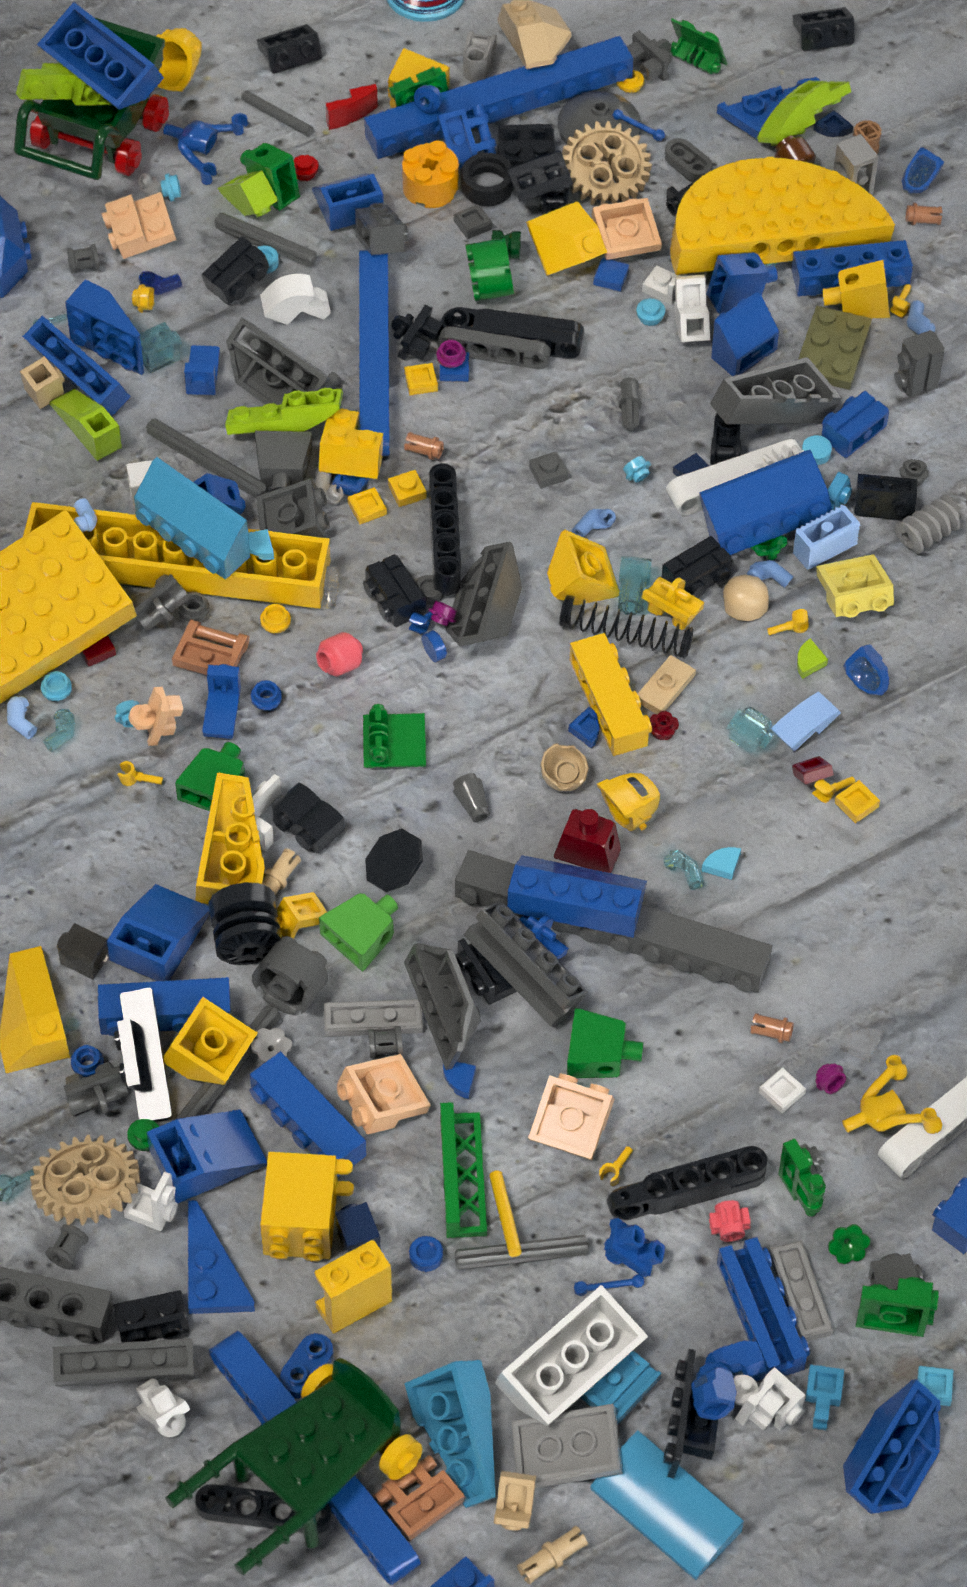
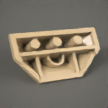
(534, 31)

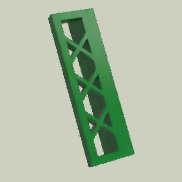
(450, 1167)

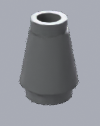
(471, 795)

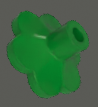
(770, 548)
(848, 1244)

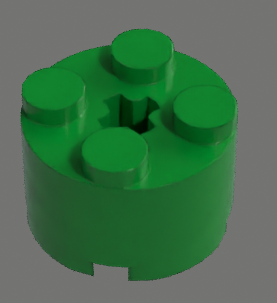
(490, 269)

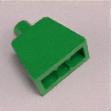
(279, 170)
(198, 780)
(599, 1046)

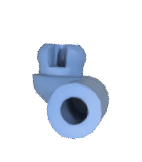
(770, 569)

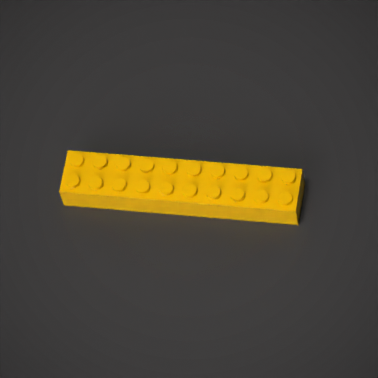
(141, 556)

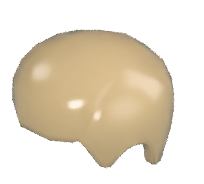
(746, 597)
(564, 767)

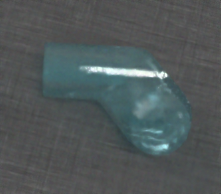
(63, 729)
(689, 866)

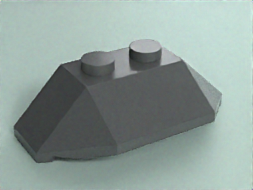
(268, 366)
(487, 597)
(443, 998)

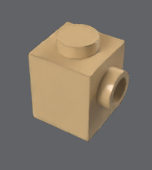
(42, 382)

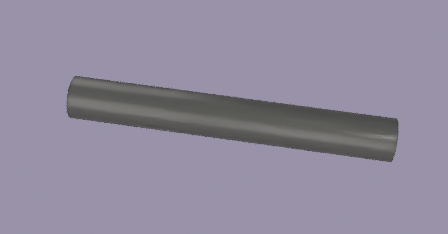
(277, 113)

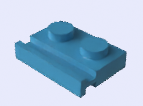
(623, 1385)

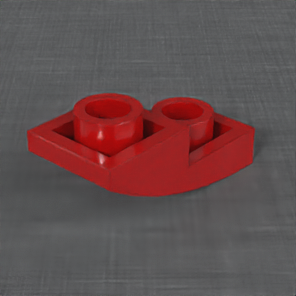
(358, 105)

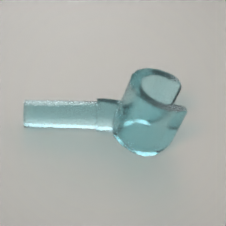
(8, 1184)

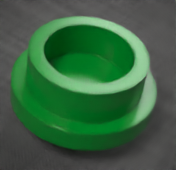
(138, 1133)

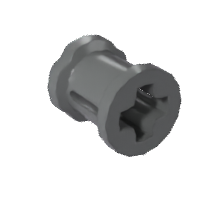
(92, 261)
(385, 1042)
(67, 1246)

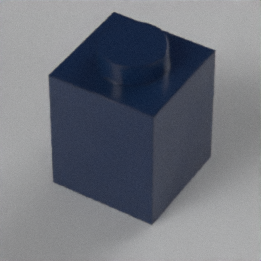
(356, 1226)

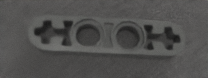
(533, 355)

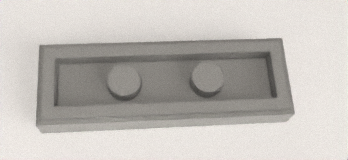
(384, 1015)
(801, 1290)

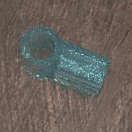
(634, 579)

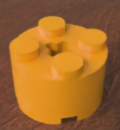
(430, 174)

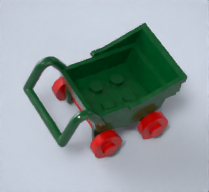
(95, 122)

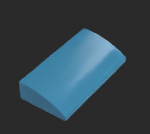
(670, 1512)

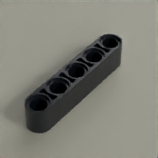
(444, 529)

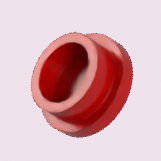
(306, 167)

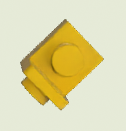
(299, 912)

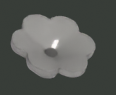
(270, 1043)

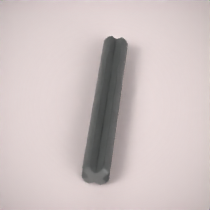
(264, 238)
(531, 1251)

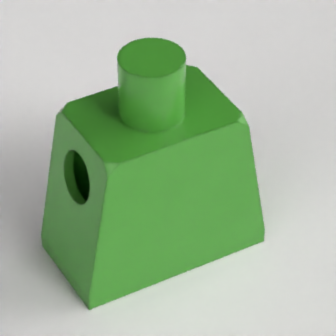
(359, 928)

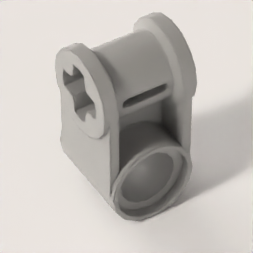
(478, 55)

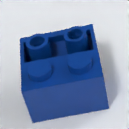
(343, 196)
(744, 335)

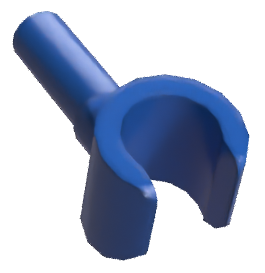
(419, 622)

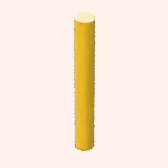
(505, 1213)

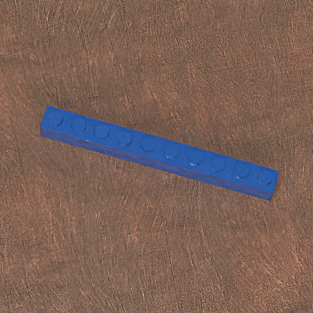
(503, 95)

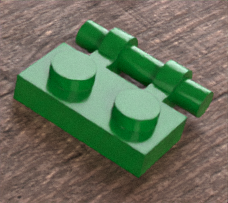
(797, 1178)

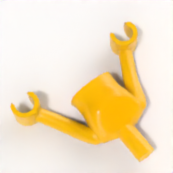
(887, 1110)

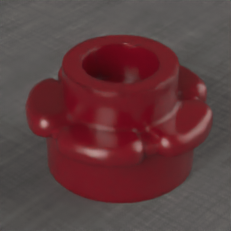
(660, 731)

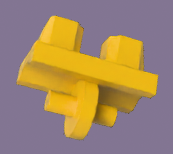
(674, 600)

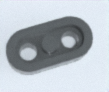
(692, 161)

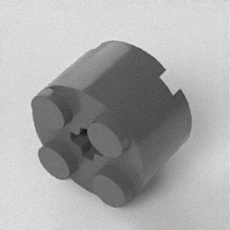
(291, 976)

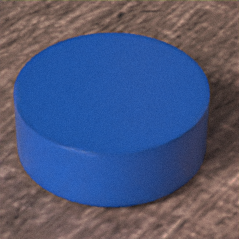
(434, 646)
(426, 1253)

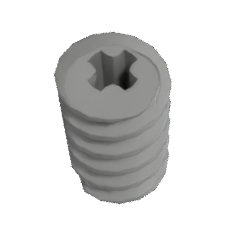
(929, 524)

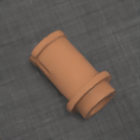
(923, 214)
(431, 447)
(773, 1027)

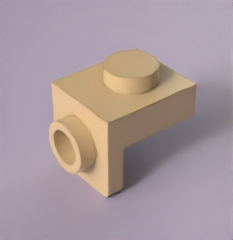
(515, 1500)

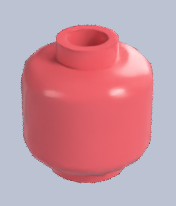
(339, 654)

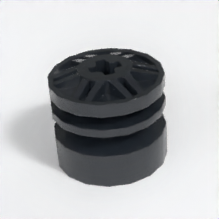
(244, 922)

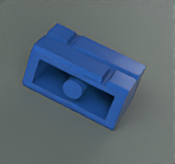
(855, 423)

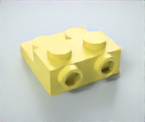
(856, 586)

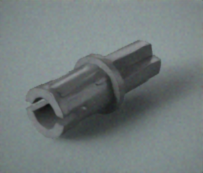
(630, 403)

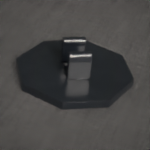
(394, 860)

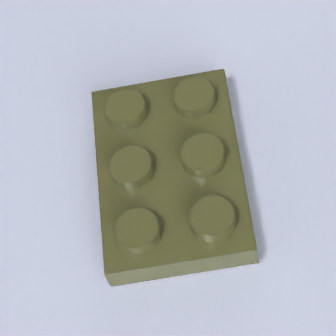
(836, 344)

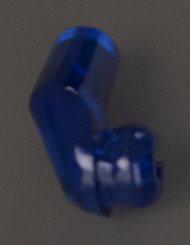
(158, 283)

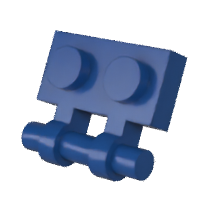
(458, 134)

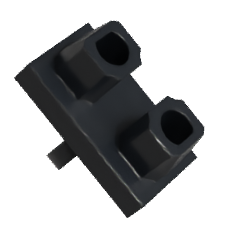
(412, 332)

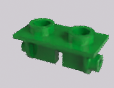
(405, 89)

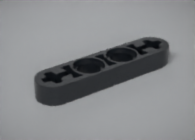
(259, 1517)

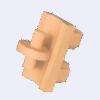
(157, 715)

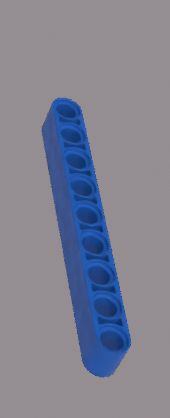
(374, 345)
(353, 1504)

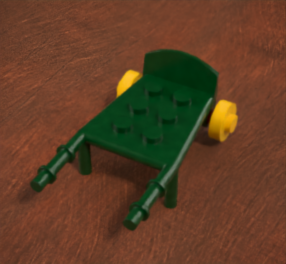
(314, 1451)

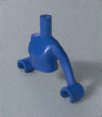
(201, 138)

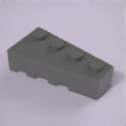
(776, 395)

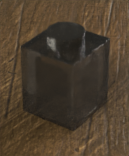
(82, 951)

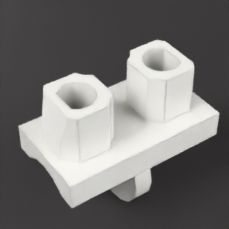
(758, 1403)
(162, 1408)

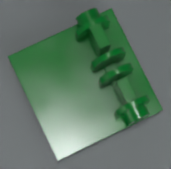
(697, 47)
(393, 739)

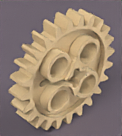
(626, 155)
(85, 1180)

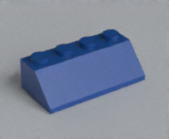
(100, 58)
(765, 503)
(576, 895)

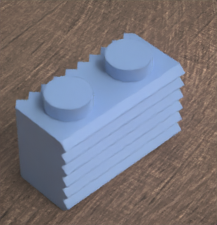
(826, 537)

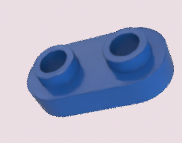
(305, 1362)

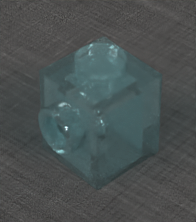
(160, 347)

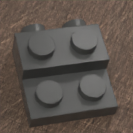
(294, 510)

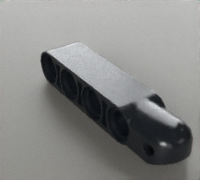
(561, 335)
(700, 1173)

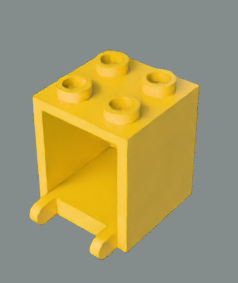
(301, 1204)

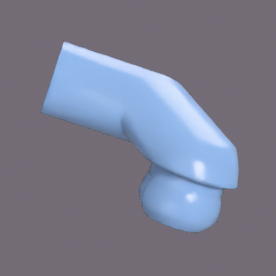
(87, 518)
(16, 717)

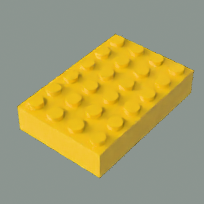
(53, 602)

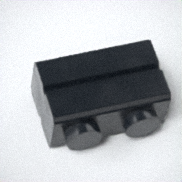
(235, 271)
(700, 567)
(394, 590)

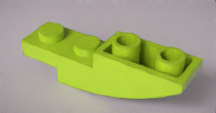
(56, 82)
(798, 109)
(295, 414)

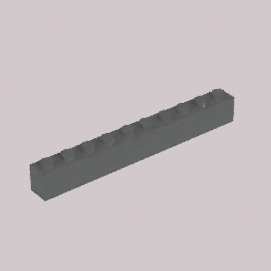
(657, 937)

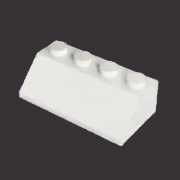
(571, 1357)

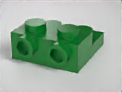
(898, 1310)

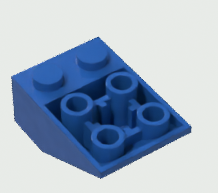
(103, 327)
(157, 933)
(205, 1151)

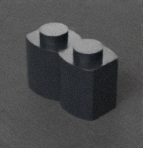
(308, 818)

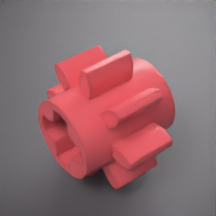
(729, 1221)

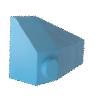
(456, 1414)

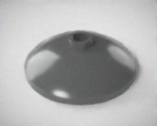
(594, 107)

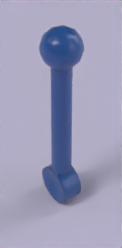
(657, 134)
(581, 1287)

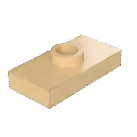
(666, 685)

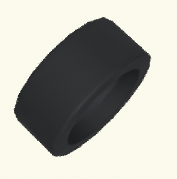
(486, 194)

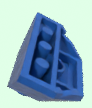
(12, 249)
(895, 1450)

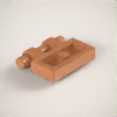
(424, 1505)

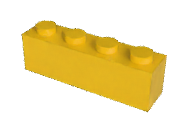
(610, 694)

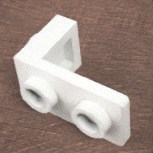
(262, 799)
(153, 1206)

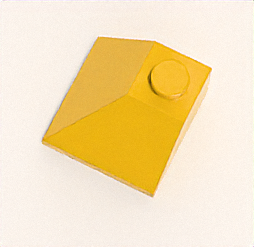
(565, 238)
(581, 570)
(209, 1044)

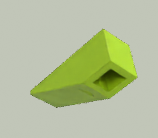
(89, 423)

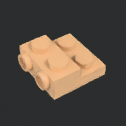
(138, 224)
(627, 228)
(381, 1093)
(571, 1116)

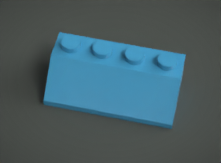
(192, 519)

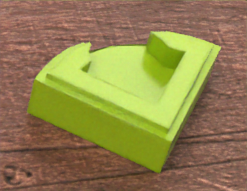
(810, 659)

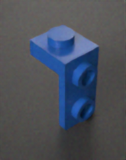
(202, 370)
(222, 701)

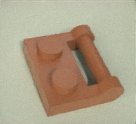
(197, 654)

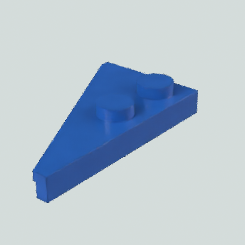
(755, 109)
(212, 1278)

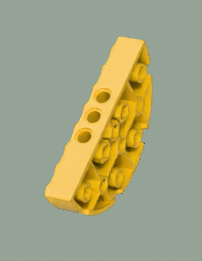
(772, 211)

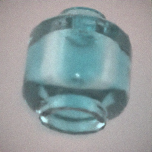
(750, 729)

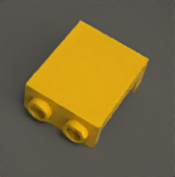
(354, 1286)

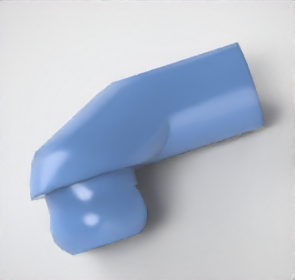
(916, 320)
(594, 520)

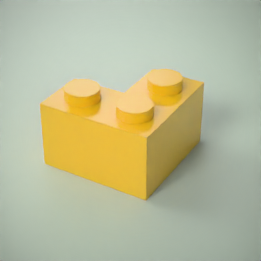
(349, 450)

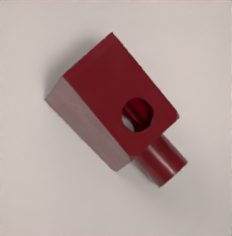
(589, 841)

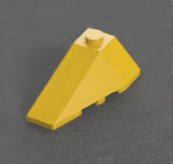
(231, 839)
(30, 1015)

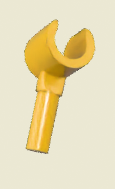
(900, 305)
(798, 624)
(133, 776)
(825, 791)
(616, 1166)

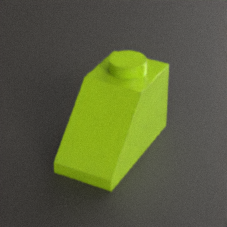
(249, 193)

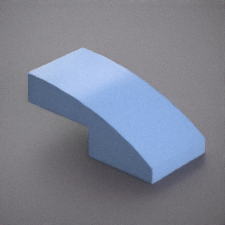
(804, 720)

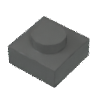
(548, 469)

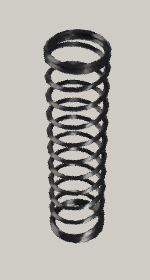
(565, 618)

